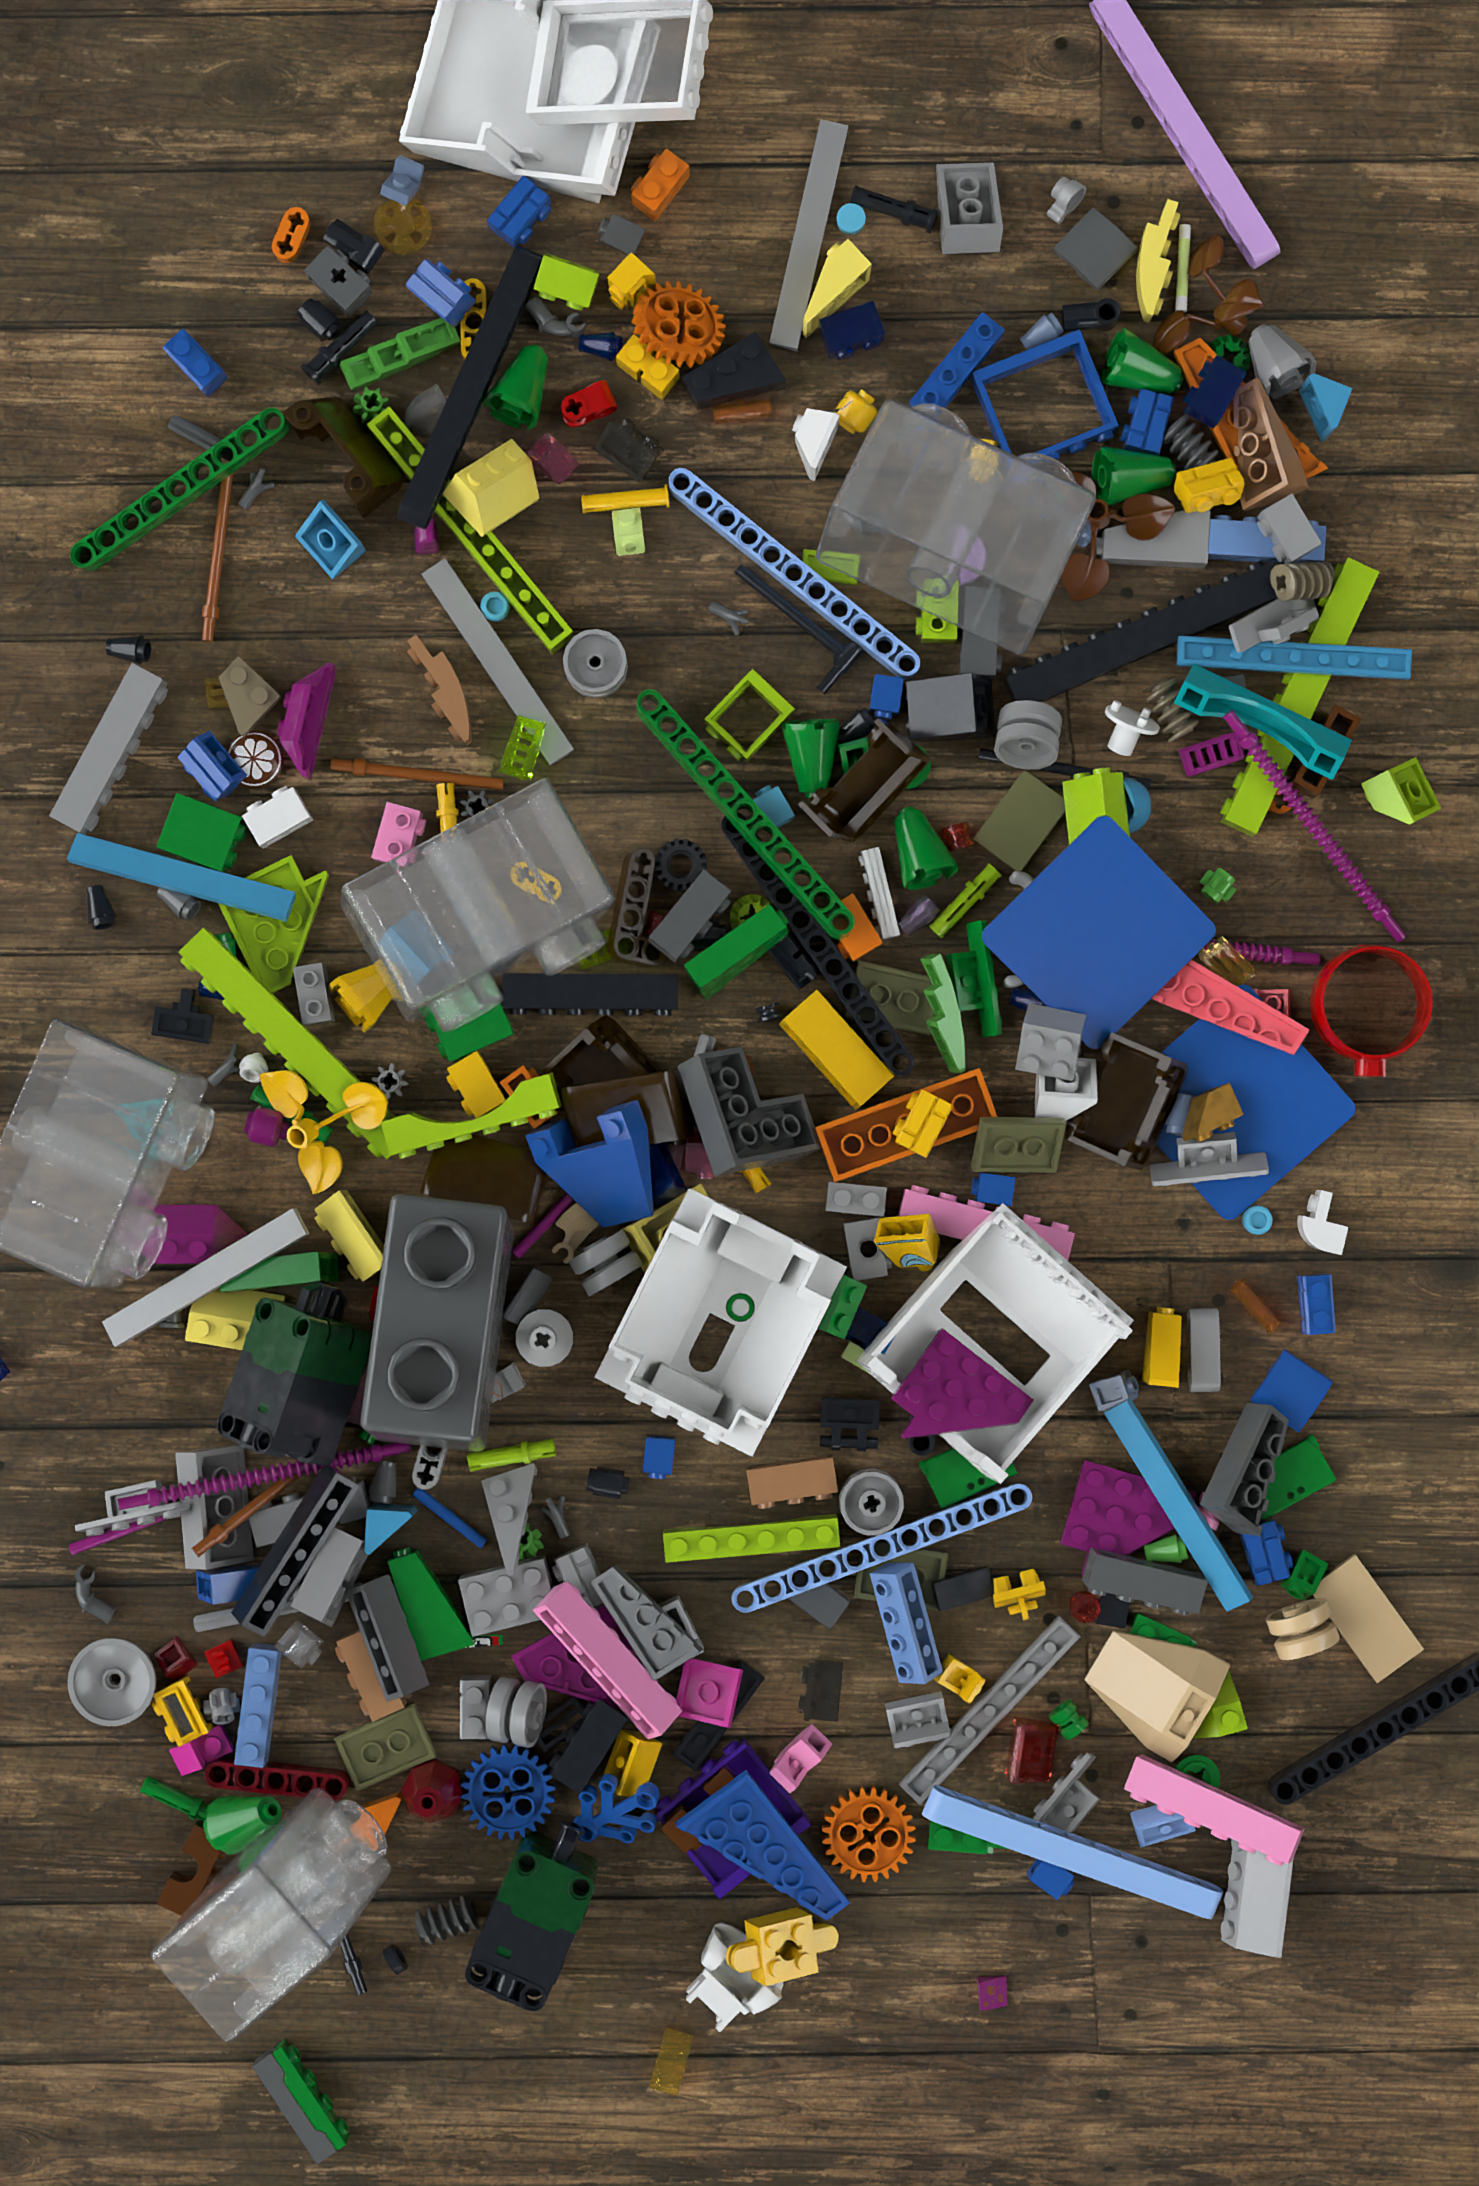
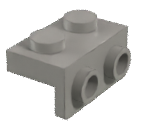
(918, 1720)

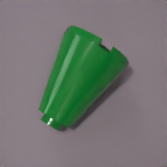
(1139, 366)
(519, 390)
(1129, 473)
(811, 751)
(921, 851)
(239, 1821)

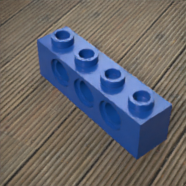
(960, 363)

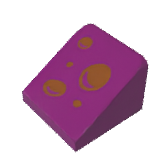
(992, 1992)

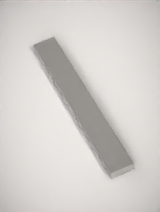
(808, 235)
(495, 658)
(206, 1277)
(989, 1709)

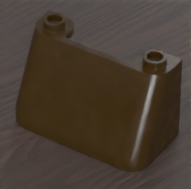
(374, 474)
(599, 1054)
(659, 1096)
(1131, 1102)
(487, 1174)

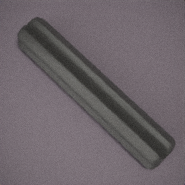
(196, 435)

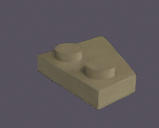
(247, 695)

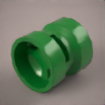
(1068, 1719)

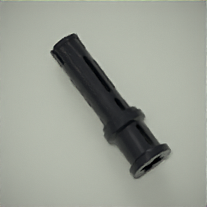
(907, 211)
(365, 322)

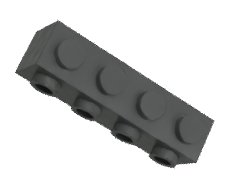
(1144, 1581)
(387, 1638)

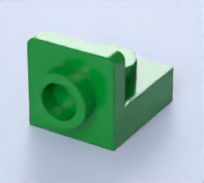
(1305, 1575)

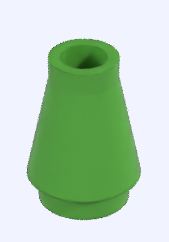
(1167, 1550)

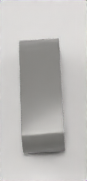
(1203, 1350)

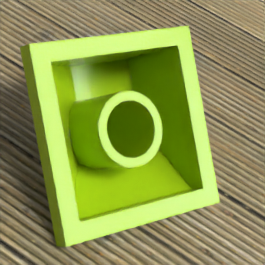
(1402, 793)
(1224, 1715)

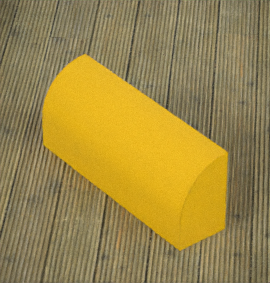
(836, 1050)

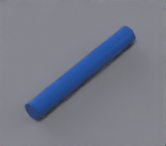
(449, 1517)

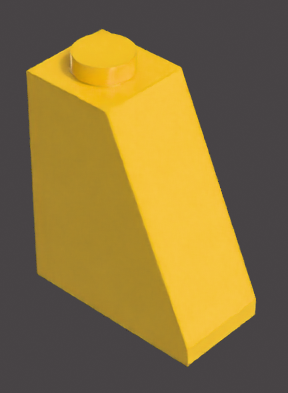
(1162, 1348)

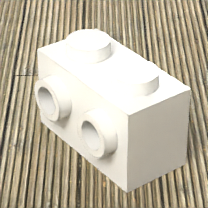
(277, 816)

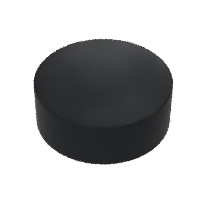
(395, 1959)

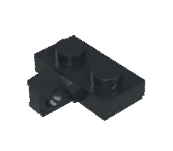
(183, 1020)

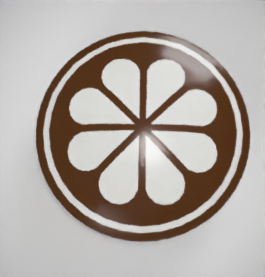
(258, 757)

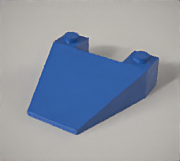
(603, 1177)

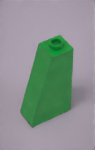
(736, 951)
(287, 1272)
(428, 1609)

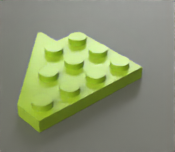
(272, 944)

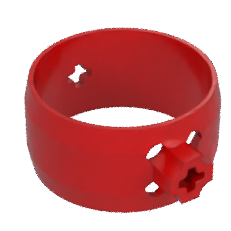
(1365, 1064)

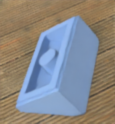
(1155, 1826)

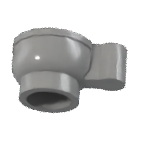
(1068, 196)

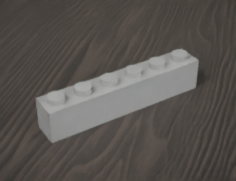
(109, 749)

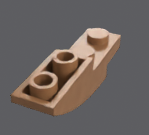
(450, 698)

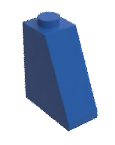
(224, 1583)

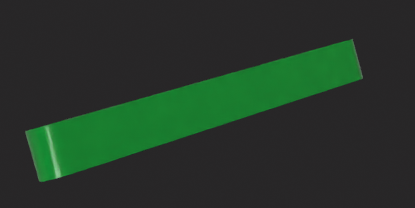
(165, 490)

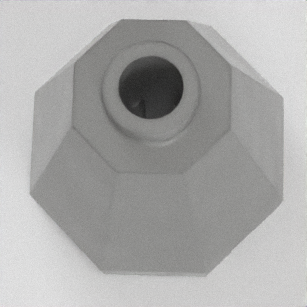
(1279, 360)

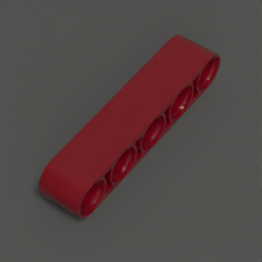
(263, 1781)

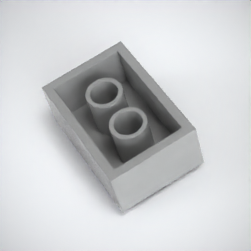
(329, 1577)
(504, 1601)

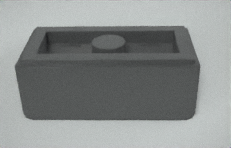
(527, 1296)
(821, 1603)

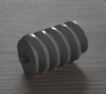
(1189, 444)
(446, 1920)

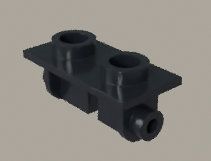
(798, 969)

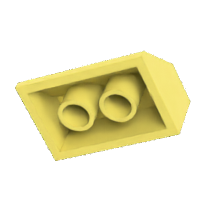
(494, 488)
(351, 1234)
(224, 1317)

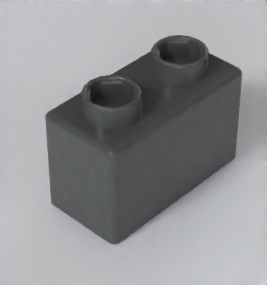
(437, 1323)

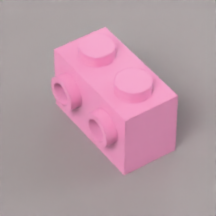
(397, 832)

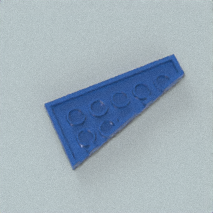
(758, 1838)

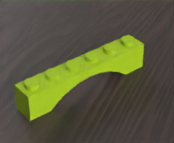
(414, 1131)
(751, 1539)

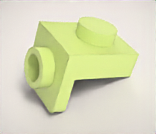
(628, 531)

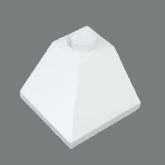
(813, 438)
(1067, 1098)

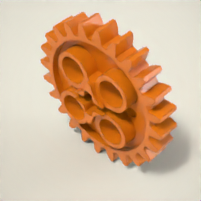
(659, 326)
(885, 1853)

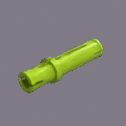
(989, 876)
(513, 1454)

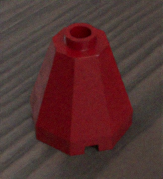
(432, 1791)

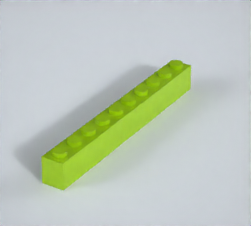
(485, 550)
(1300, 694)
(278, 1026)

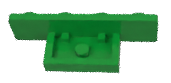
(974, 980)

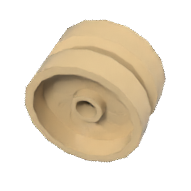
(1302, 1629)

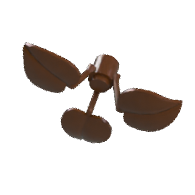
(1229, 315)
(1144, 518)

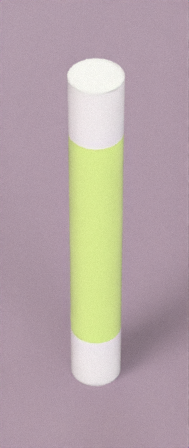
(1182, 267)

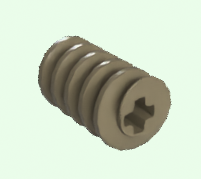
(1302, 580)
(1171, 713)

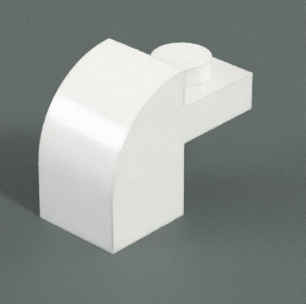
(1316, 1230)

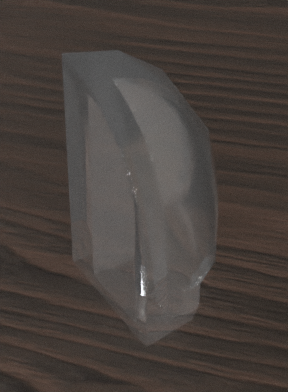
(425, 410)

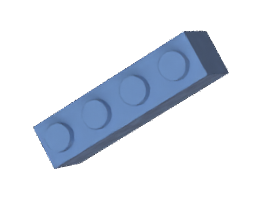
(1244, 541)
(258, 1705)

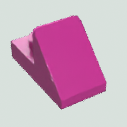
(201, 1751)

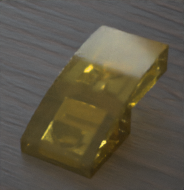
(671, 2061)

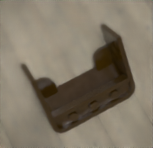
(868, 786)

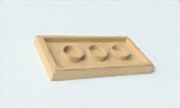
(1367, 1619)

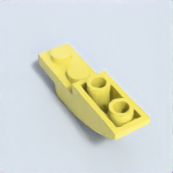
(1151, 269)

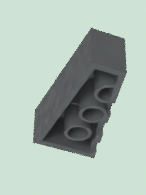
(1246, 1469)

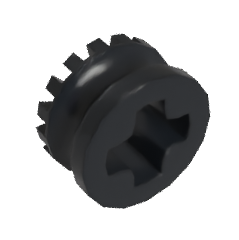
(768, 1013)

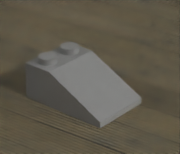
(968, 208)

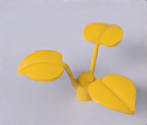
(319, 1163)

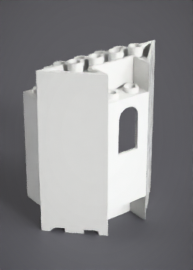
(696, 1269)

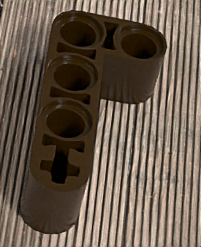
(637, 908)

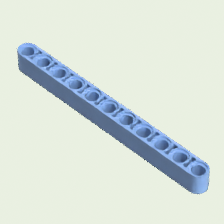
(787, 561)
(896, 1547)
(1072, 1852)

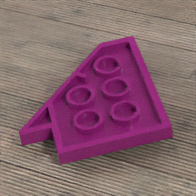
(957, 1392)
(1113, 1512)
(557, 1669)

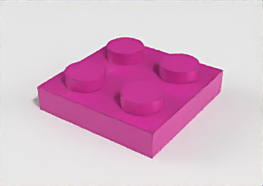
(708, 1692)

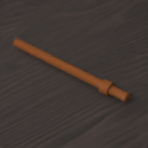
(210, 611)
(361, 767)
(220, 1533)

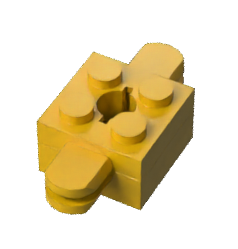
(781, 1946)

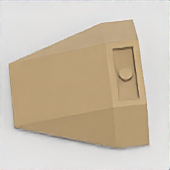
(1157, 1688)

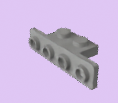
(1273, 623)
(1207, 1161)
(143, 1515)
(1070, 1800)

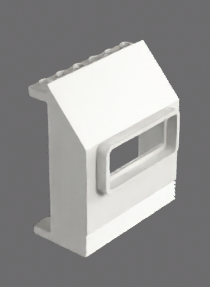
(1036, 1293)

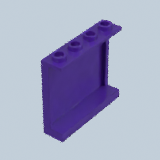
(739, 1756)

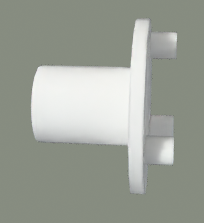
(1128, 727)
(544, 1338)

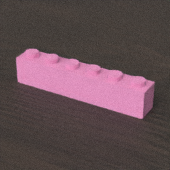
(960, 1219)
(607, 1660)
(1214, 1809)

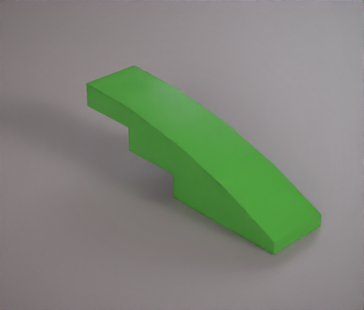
(399, 353)
(946, 1024)

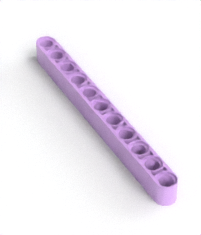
(1186, 130)

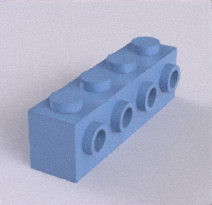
(906, 1623)

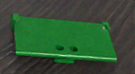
(1297, 1468)
(955, 1477)

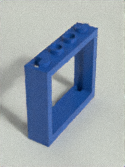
(1034, 356)

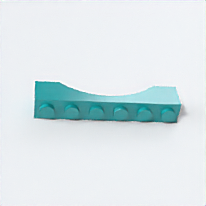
(1309, 741)

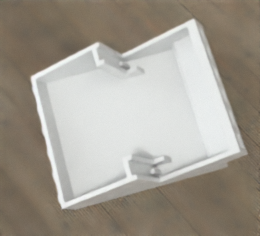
(475, 98)

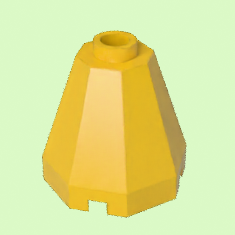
(361, 996)

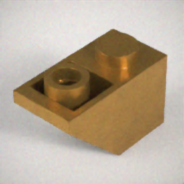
(1210, 1111)

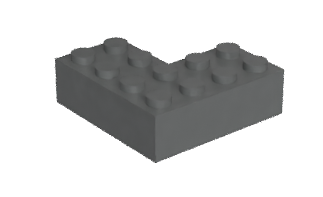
(733, 1121)

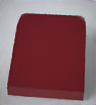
(175, 1659)

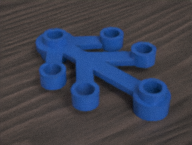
(645, 1798)

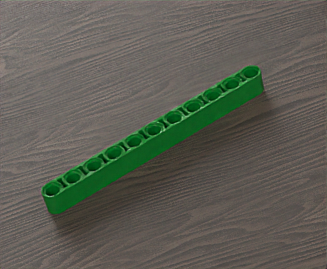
(741, 800)

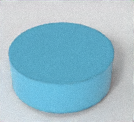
(851, 219)
(495, 606)
(1257, 1220)

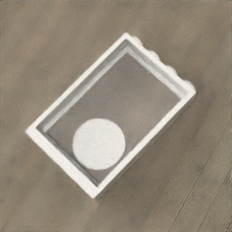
(618, 61)

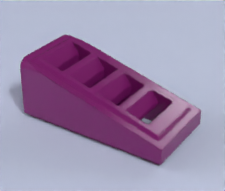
(427, 540)
(1236, 748)

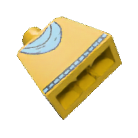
(908, 1240)

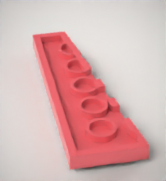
(1226, 1005)

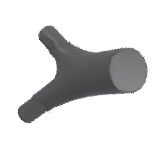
(254, 489)
(729, 615)
(226, 1068)
(556, 1515)

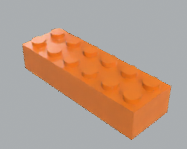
(866, 1137)

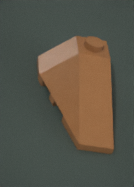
(1264, 450)

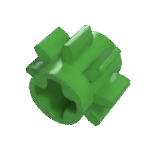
(364, 400)
(1217, 885)
(531, 1548)

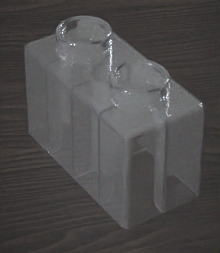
(955, 523)
(479, 905)
(93, 1155)
(275, 1912)

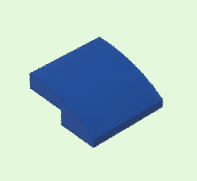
(1292, 1389)

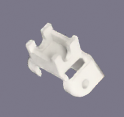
(724, 1988)

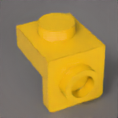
(960, 1678)

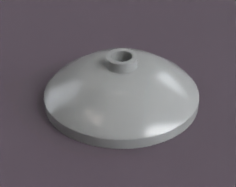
(95, 1692)

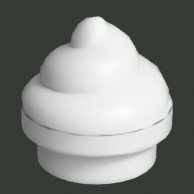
(252, 1066)

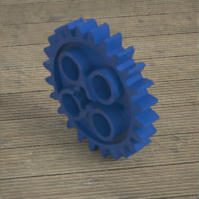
(511, 1818)

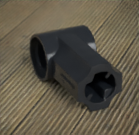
(360, 250)
(1087, 317)

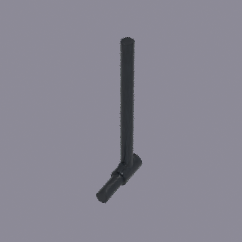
(844, 655)

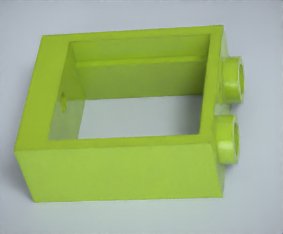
(766, 692)

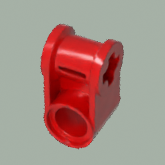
(592, 402)

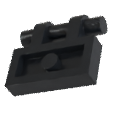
(850, 1414)

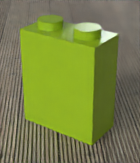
(1092, 797)

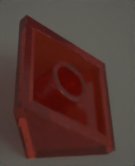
(1031, 1751)

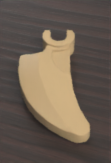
(577, 1226)

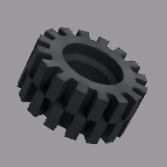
(675, 848)

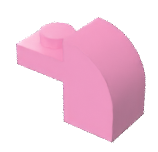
(799, 1757)

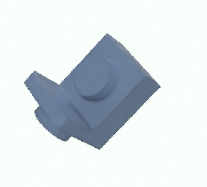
(403, 181)
(1114, 1389)

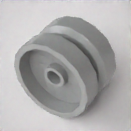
(600, 680)
(1028, 734)
(605, 1262)
(871, 1518)
(516, 1711)

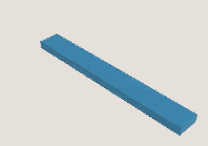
(1296, 658)
(181, 877)
(1178, 1504)

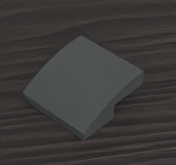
(1095, 249)

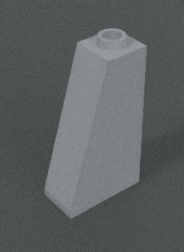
(1179, 545)

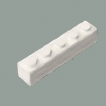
(879, 893)

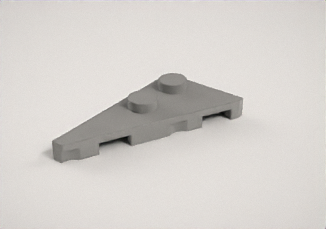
(508, 1502)

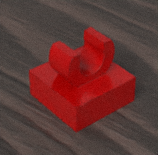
(224, 1658)

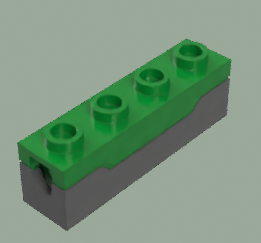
(301, 2101)

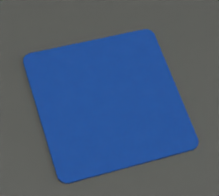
(1099, 930)
(1284, 1099)

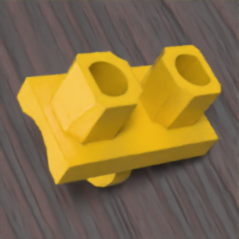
(1005, 1595)

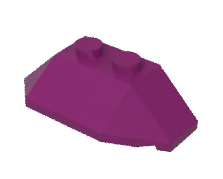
(306, 717)
(196, 1233)

